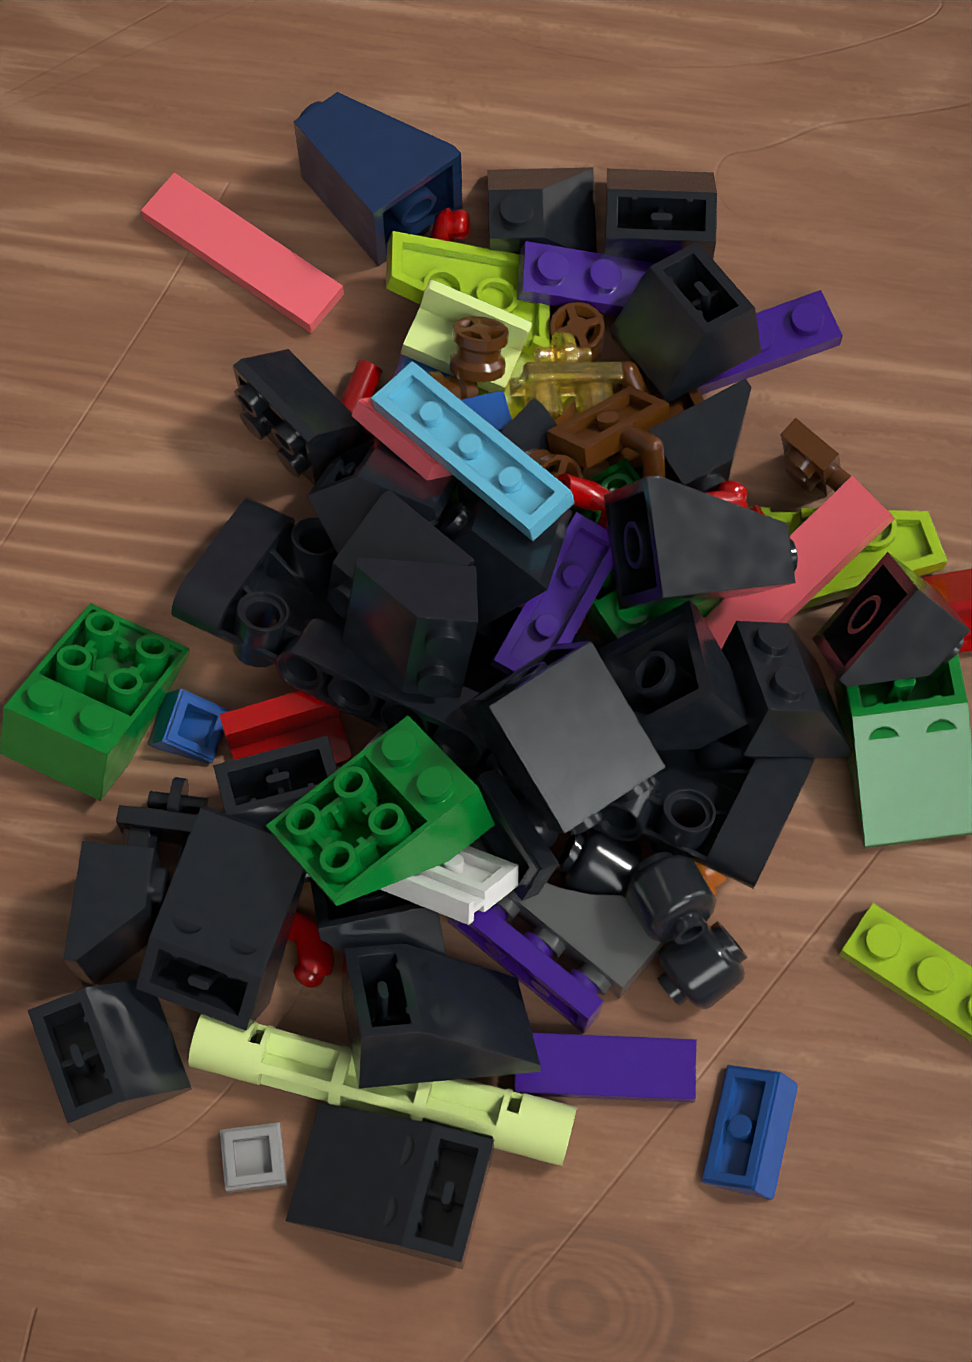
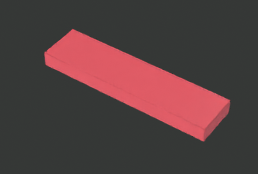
(242, 252)
(823, 548)

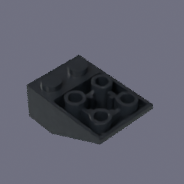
(224, 921)
(431, 1018)
(392, 1183)

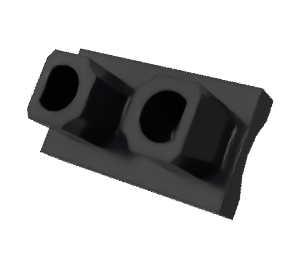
(150, 827)

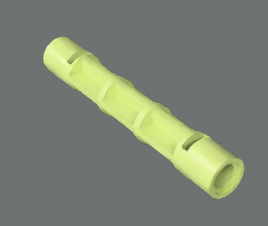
(327, 1073)

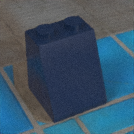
(376, 171)

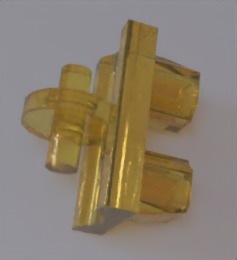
(565, 372)

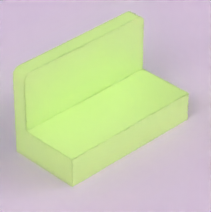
(431, 331)

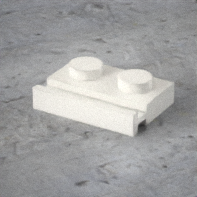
(460, 886)

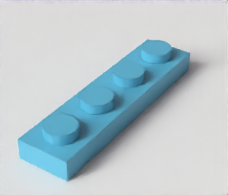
(473, 451)

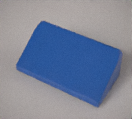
(750, 1131)

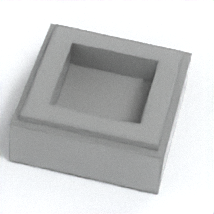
(253, 1157)

